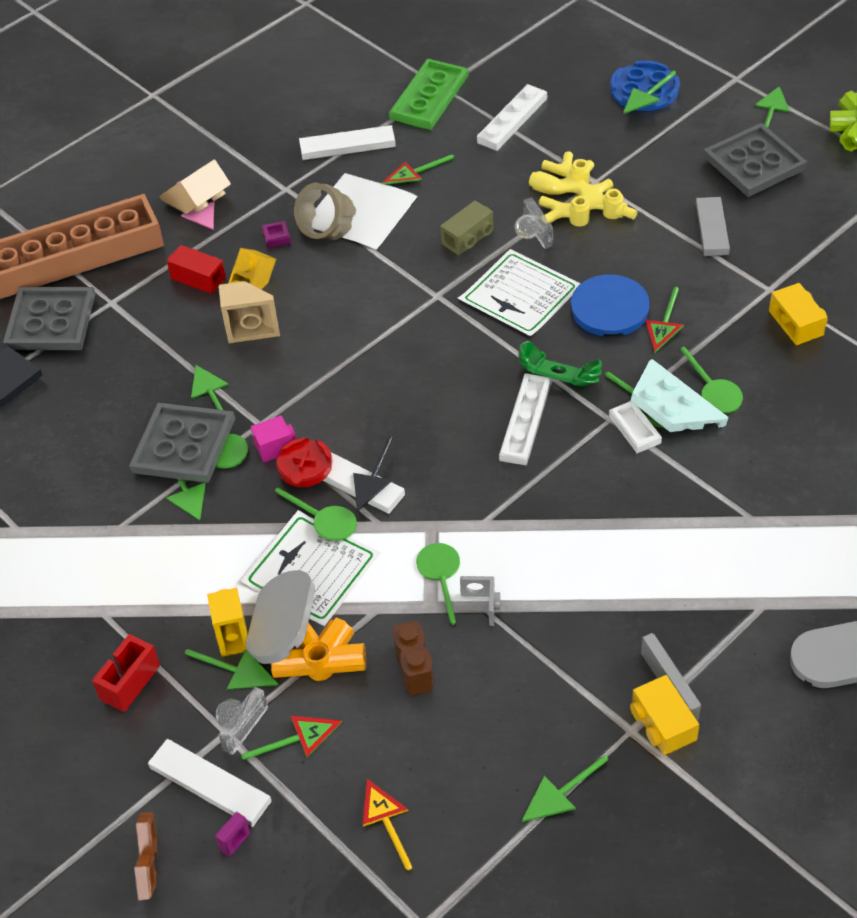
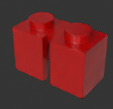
(136, 664)

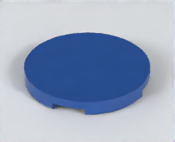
(644, 76)
(610, 305)

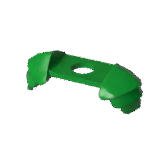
(535, 362)

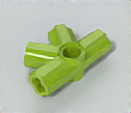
(846, 121)

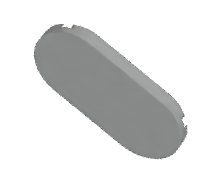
(280, 616)
(826, 655)

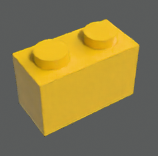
(798, 313)
(228, 621)
(664, 715)

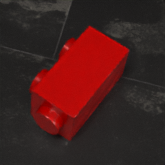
(196, 269)

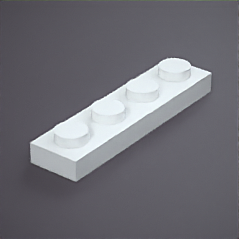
(512, 117)

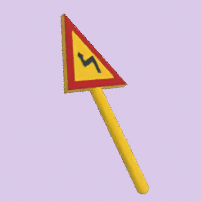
(380, 807)

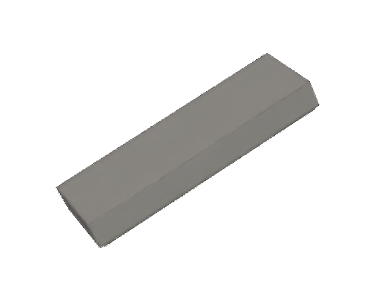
(712, 226)
(662, 665)

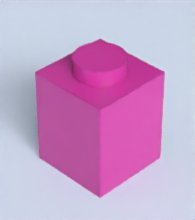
(271, 437)

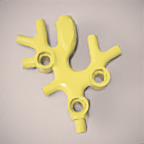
(578, 182)

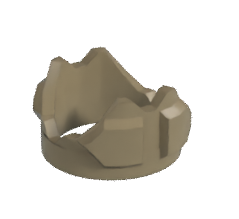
(305, 212)

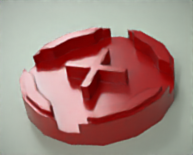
(304, 462)

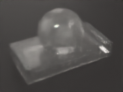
(534, 224)
(239, 718)

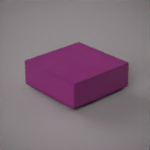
(276, 234)
(232, 834)

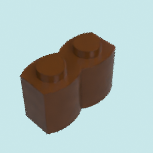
(413, 658)

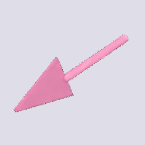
(203, 217)

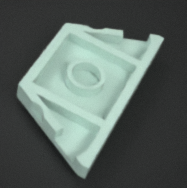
(673, 402)

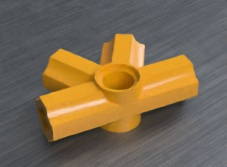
(323, 654)

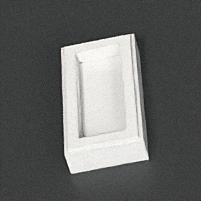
(635, 426)

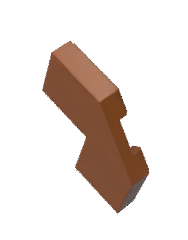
(144, 868)

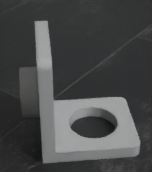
(488, 590)

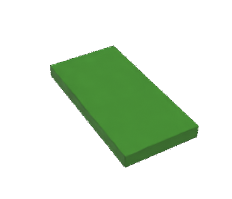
(428, 94)

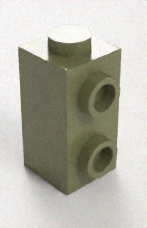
(467, 227)

